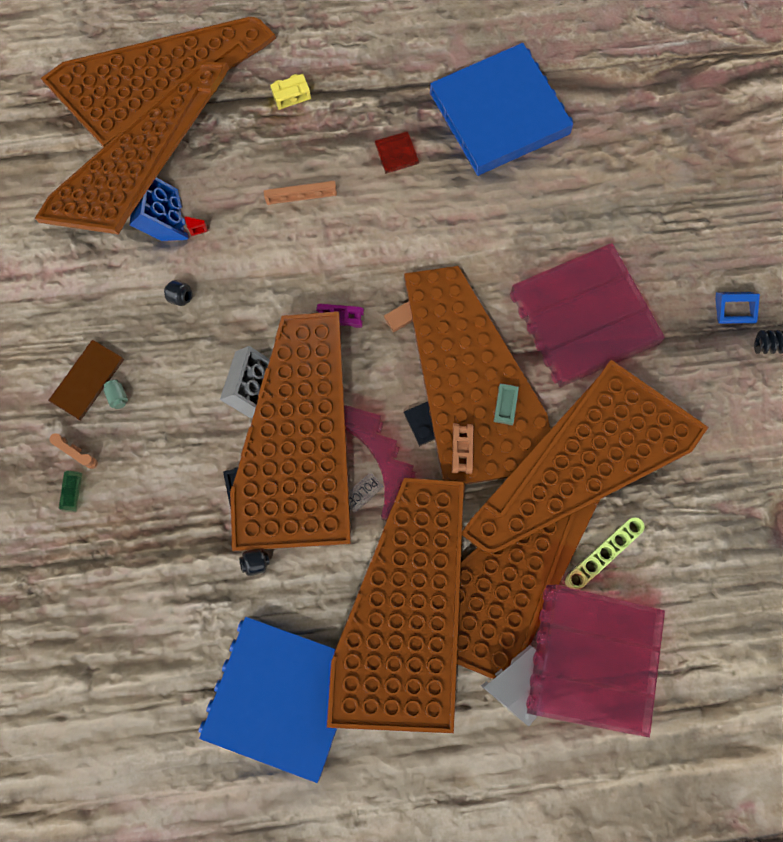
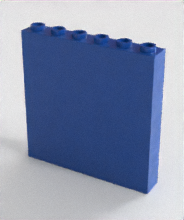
(501, 108)
(273, 700)

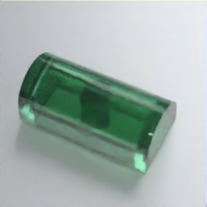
(70, 491)

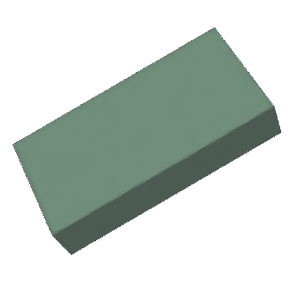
(506, 404)

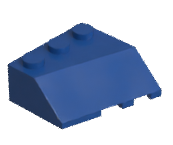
(160, 213)

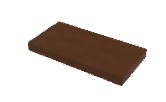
(86, 380)

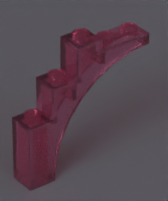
(365, 427)

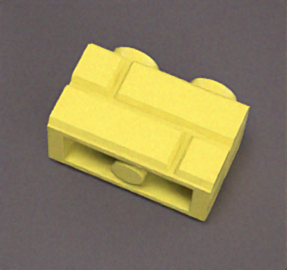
(290, 91)

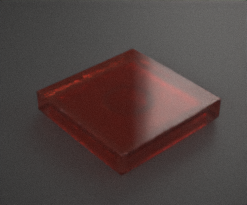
(396, 152)

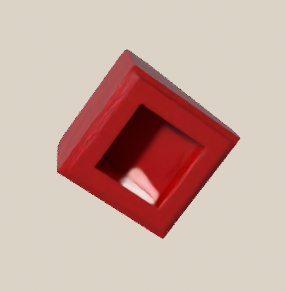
(196, 226)

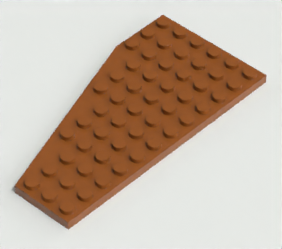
(461, 372)
(295, 453)
(402, 632)

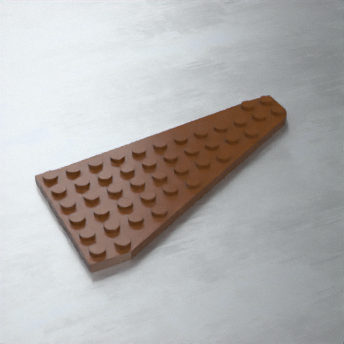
(122, 83)
(117, 177)
(599, 446)
(505, 593)

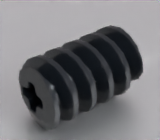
(769, 340)

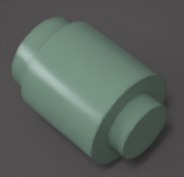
(115, 394)

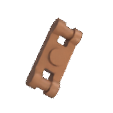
(462, 448)
(73, 451)

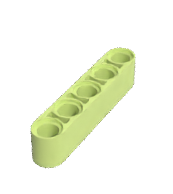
(613, 550)

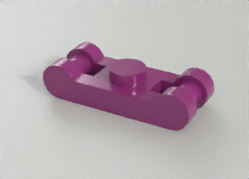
(344, 314)

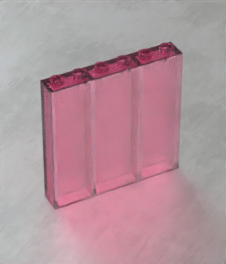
(586, 315)
(596, 661)

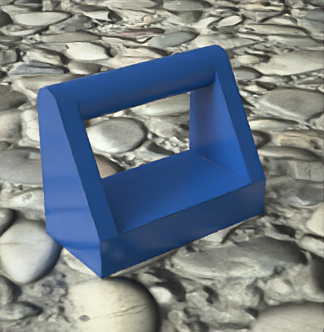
(751, 297)

